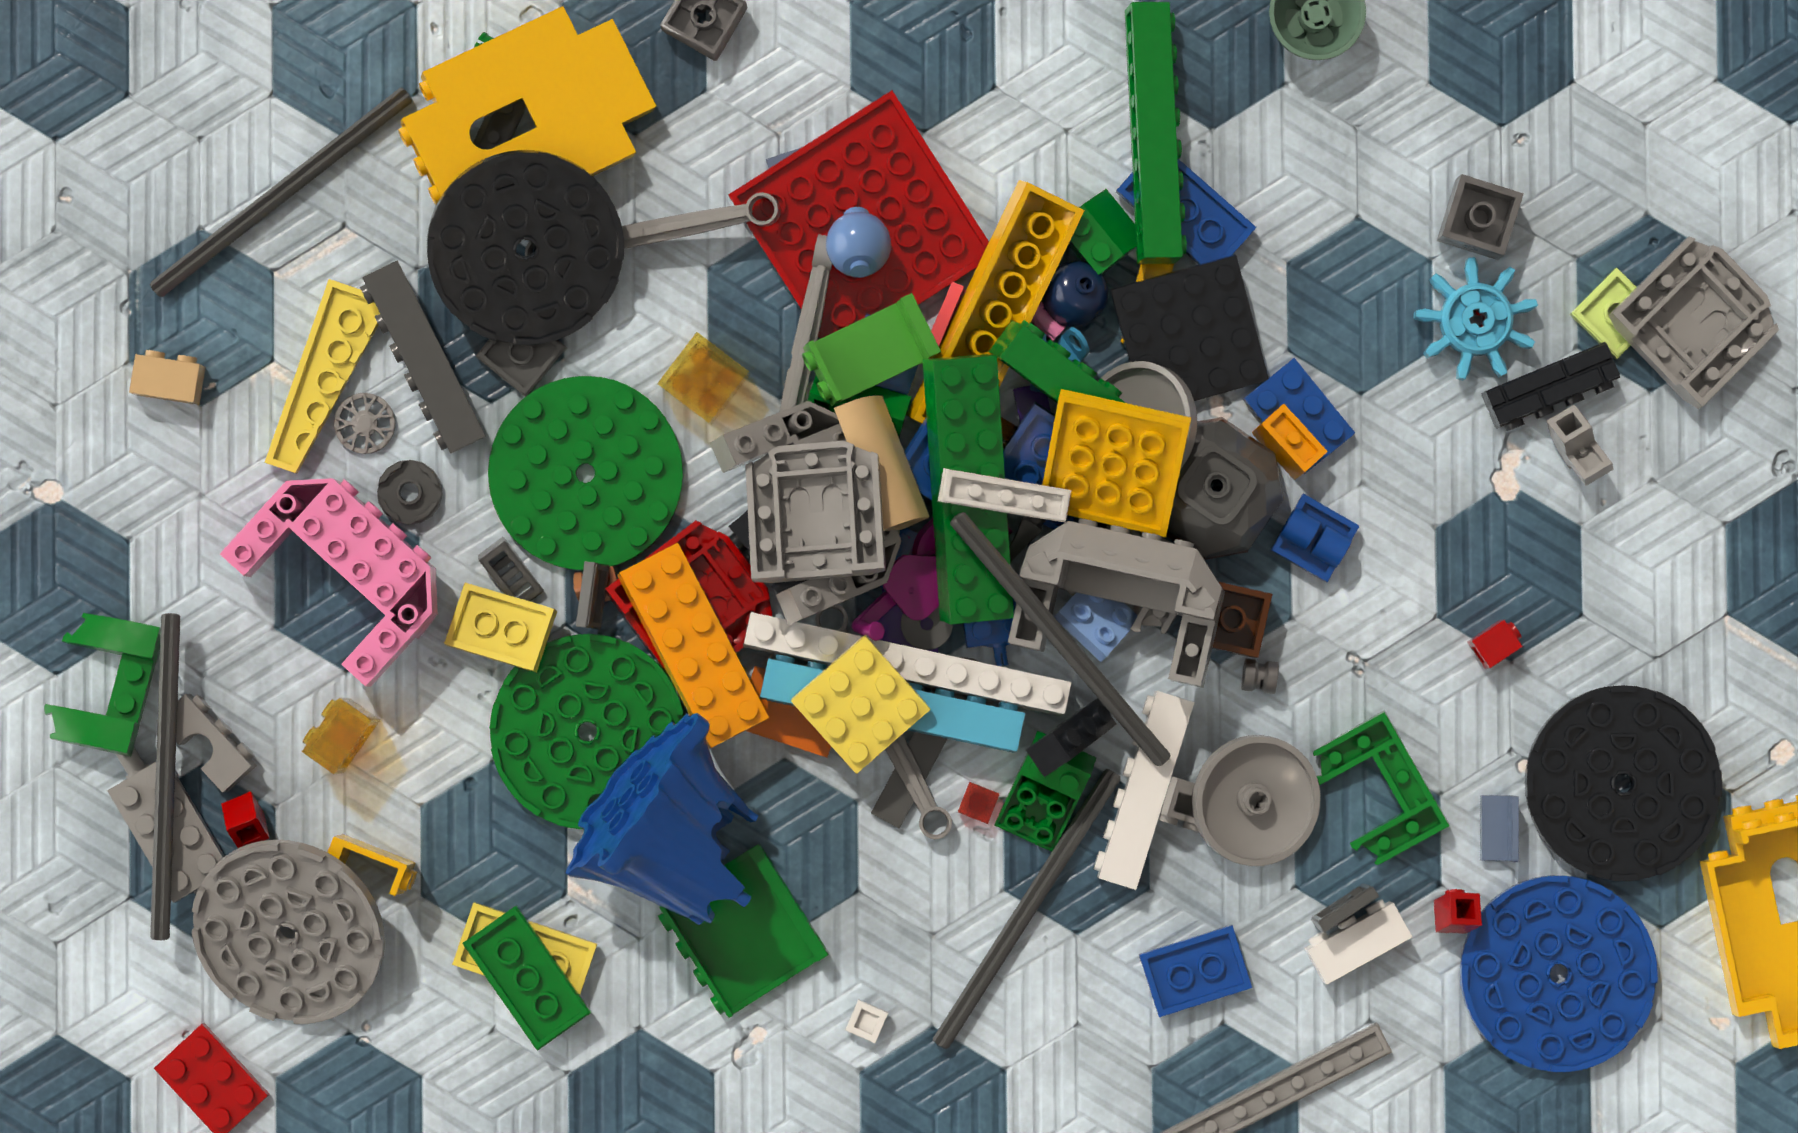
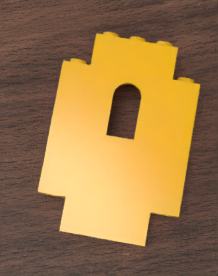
(571, 84)
(1753, 946)

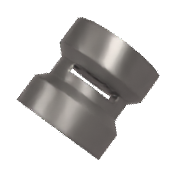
(1260, 676)

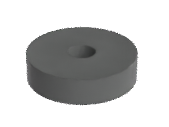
(923, 638)

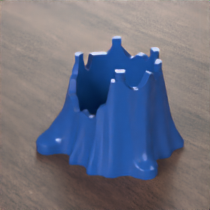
(660, 825)

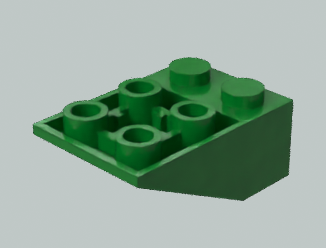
(1041, 805)

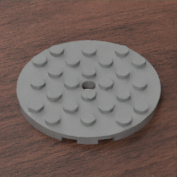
(297, 887)

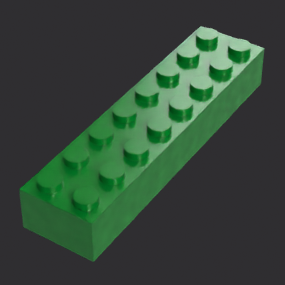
(966, 437)

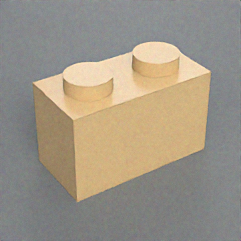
(167, 378)

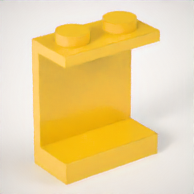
(405, 877)

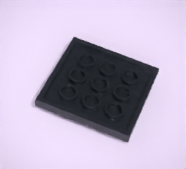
(1194, 326)

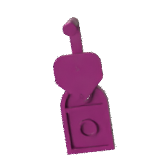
(909, 585)

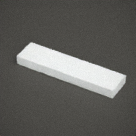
(1004, 495)

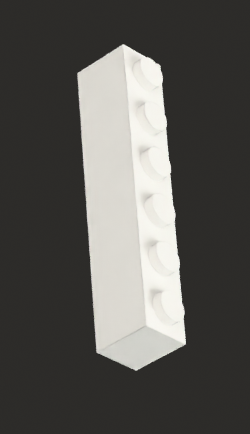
(1143, 794)

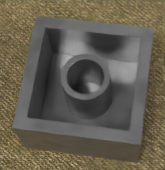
(1480, 217)

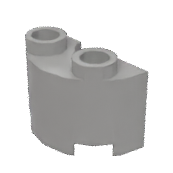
(1178, 804)

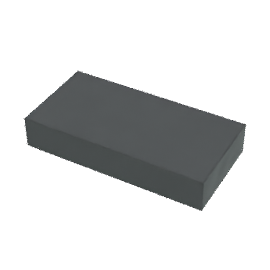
(592, 595)

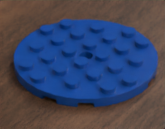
(1606, 983)

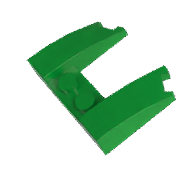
(119, 727)
(1421, 811)

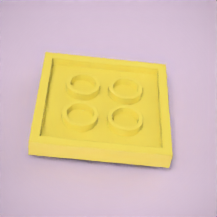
(860, 704)

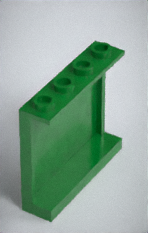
(749, 946)

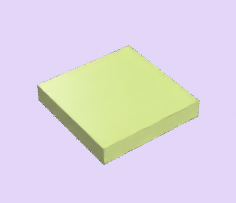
(1595, 308)

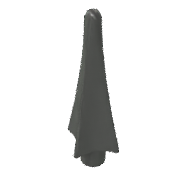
(1026, 532)

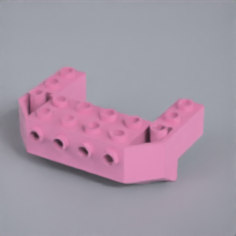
(359, 549)

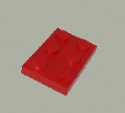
(211, 1080)

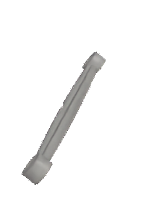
(690, 223)
(808, 326)
(906, 765)

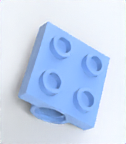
(1096, 622)

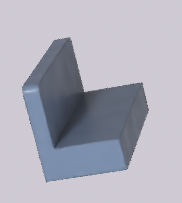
(1499, 828)

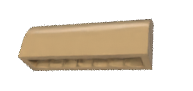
(870, 427)

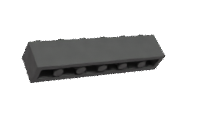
(423, 357)

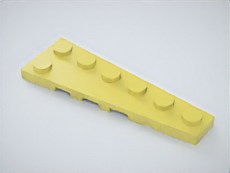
(328, 360)

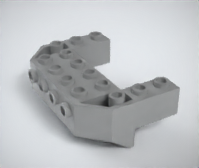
(794, 426)
(1131, 572)

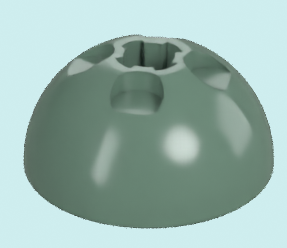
(1340, 29)

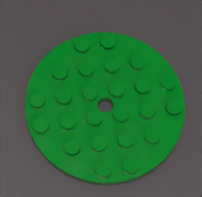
(576, 425)
(541, 714)

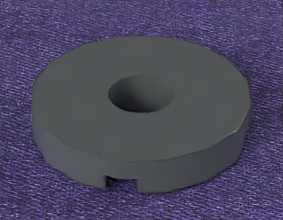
(428, 496)

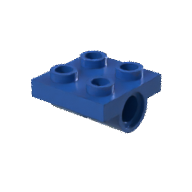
(1315, 538)

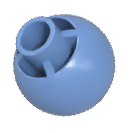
(858, 243)

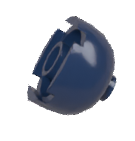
(1076, 294)

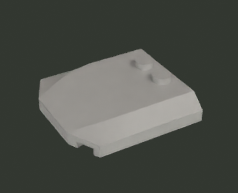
(1696, 320)
(815, 513)

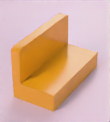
(1290, 441)

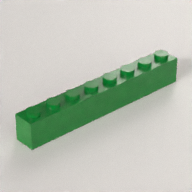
(1153, 133)

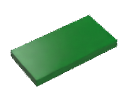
(527, 977)

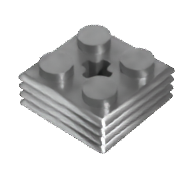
(710, 36)

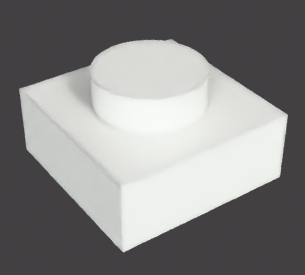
(866, 1021)

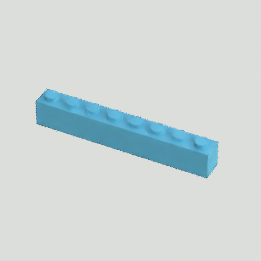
(949, 717)

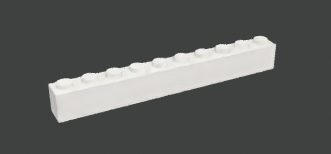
(914, 664)

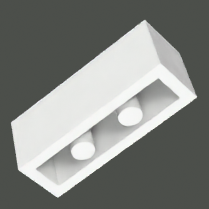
(1357, 941)

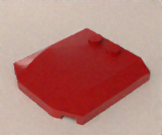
(723, 578)

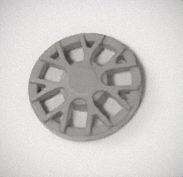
(364, 423)

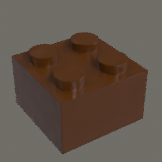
(1242, 620)

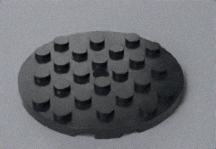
(536, 200)
(1575, 772)

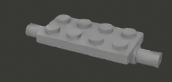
(193, 844)

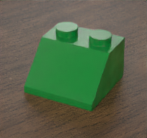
(1103, 233)

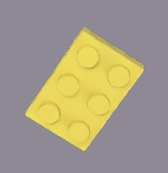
(500, 627)

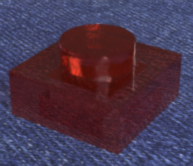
(978, 802)

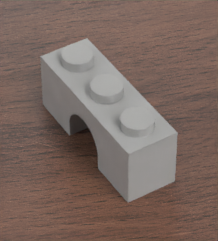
(229, 760)

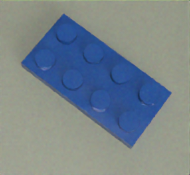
(1210, 222)

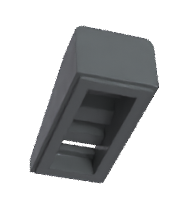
(492, 551)

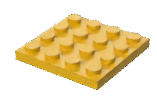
(1116, 461)

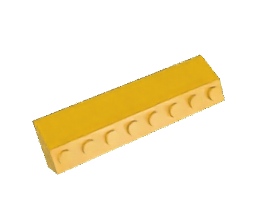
(1009, 276)

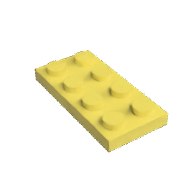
(569, 951)

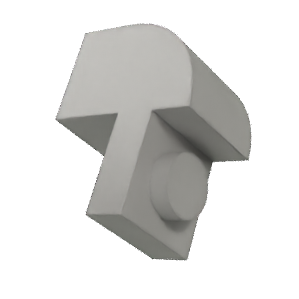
(1577, 445)

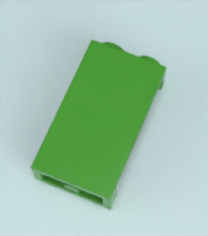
(870, 350)

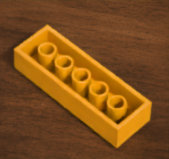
(692, 644)

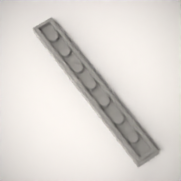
(1289, 1084)

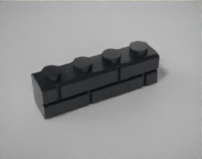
(1551, 385)

